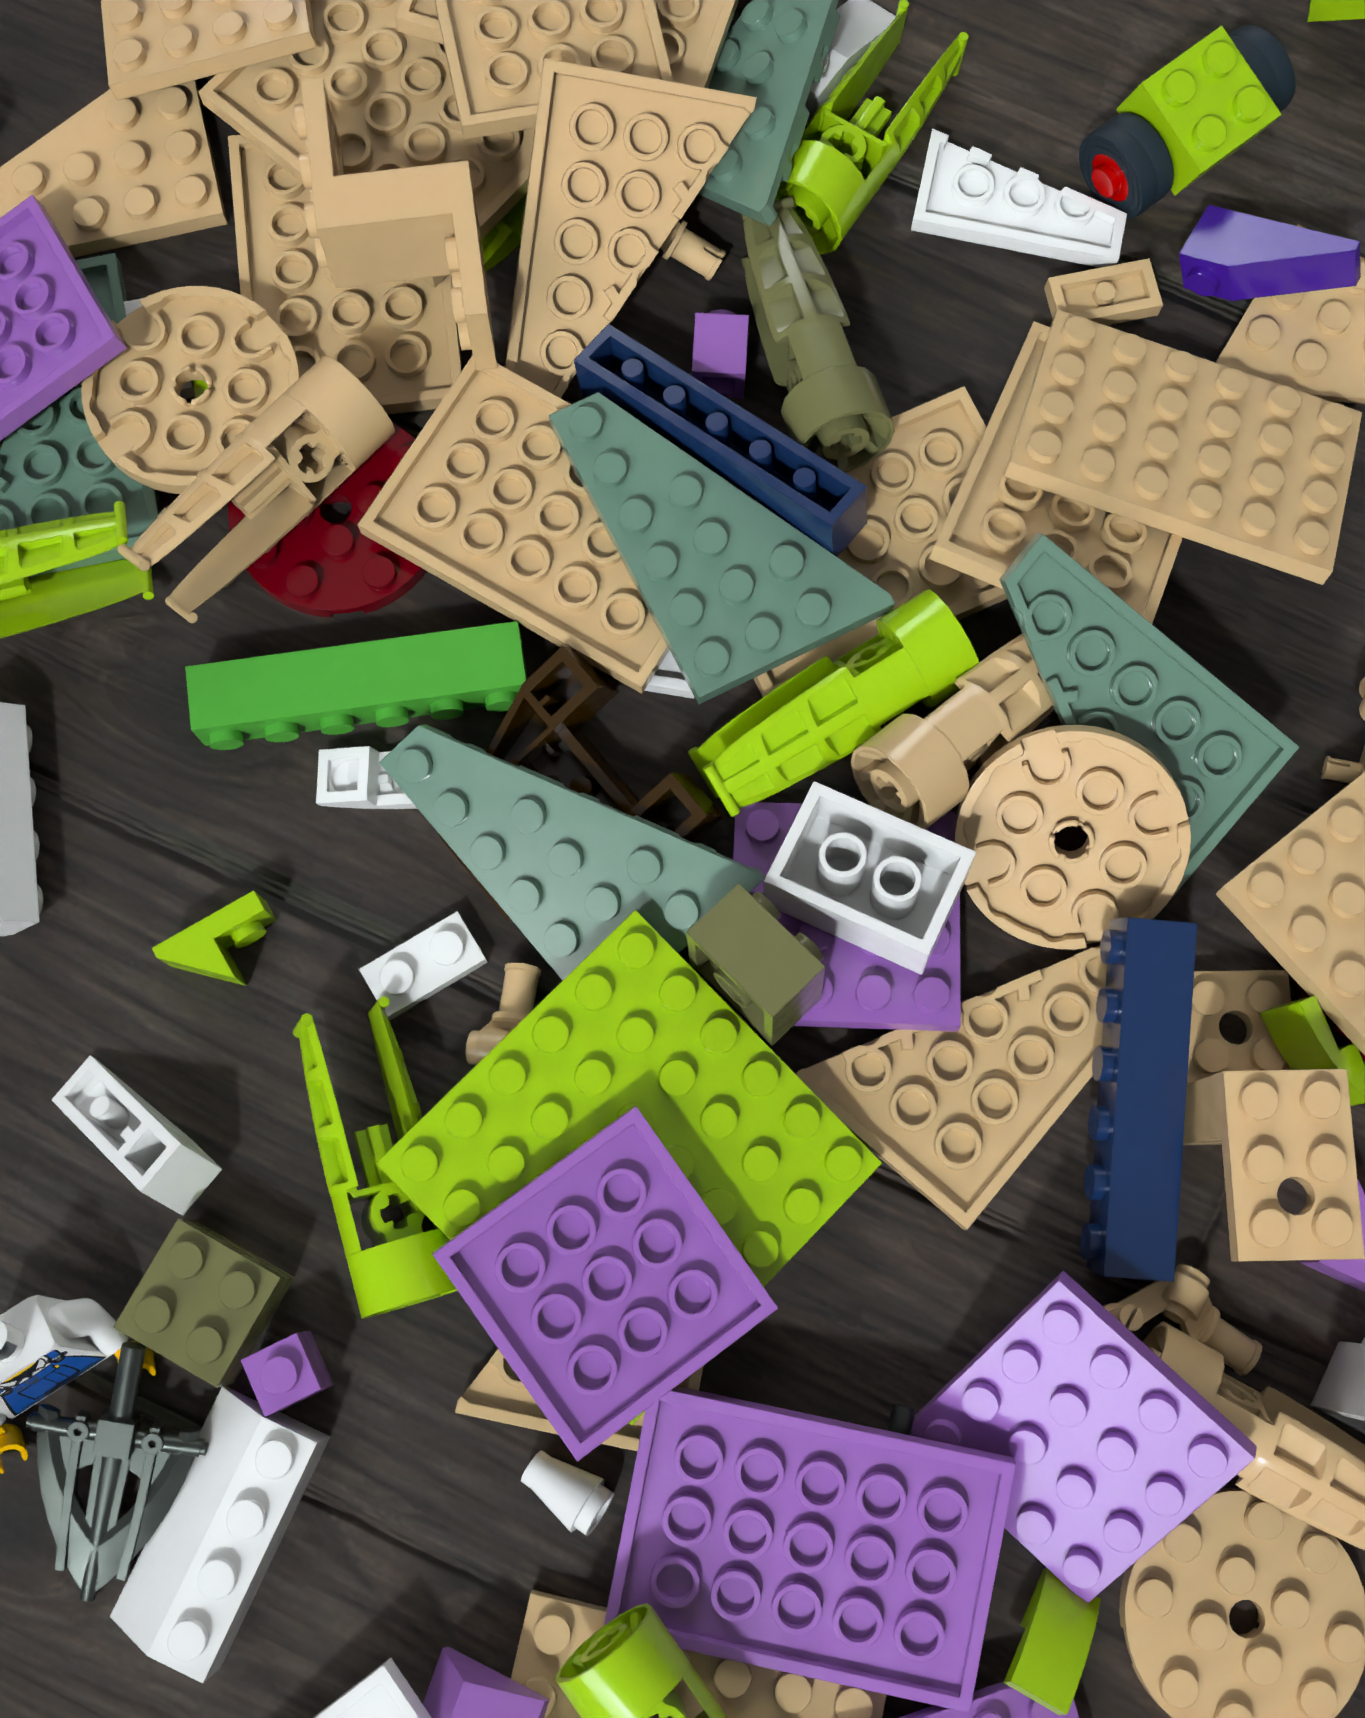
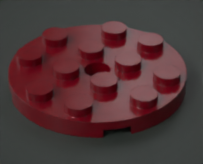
(331, 565)

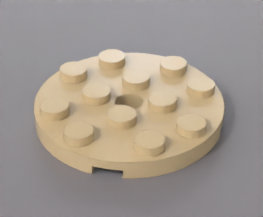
(176, 339)
(1064, 780)
(1307, 1603)

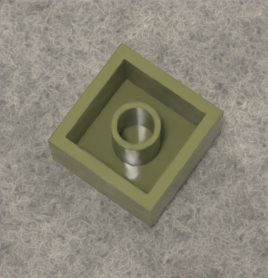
(756, 962)
(204, 1302)

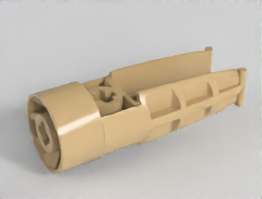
(310, 435)
(921, 764)
(1300, 1457)

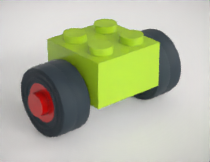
(1188, 118)

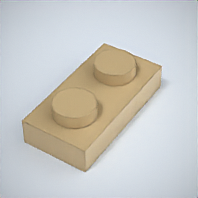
(1107, 293)

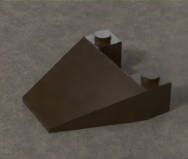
(546, 737)

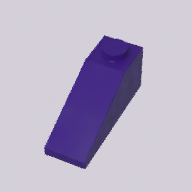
(1259, 257)

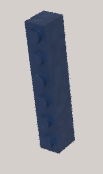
(726, 439)
(1139, 1098)

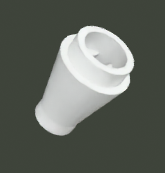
(569, 1492)

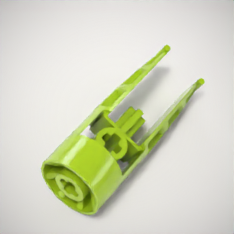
(835, 152)
(68, 593)
(837, 704)
(401, 1264)
(632, 1671)

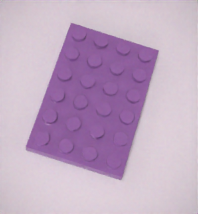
(814, 1545)

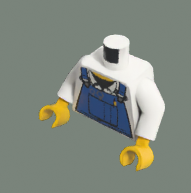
(46, 1347)

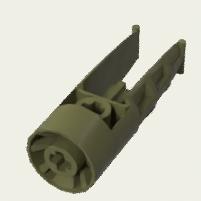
(800, 320)

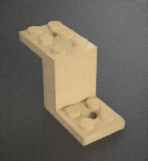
(394, 222)
(1270, 1126)

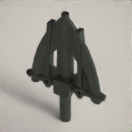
(96, 1540)

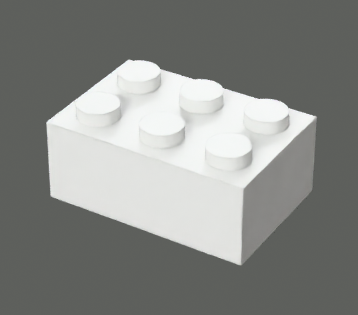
(868, 877)

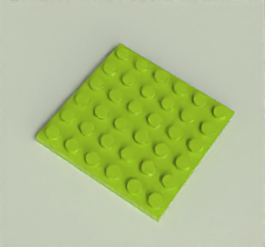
(655, 1037)

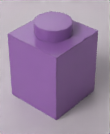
(721, 351)
(287, 1372)

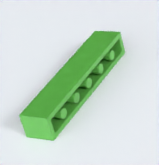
(356, 685)

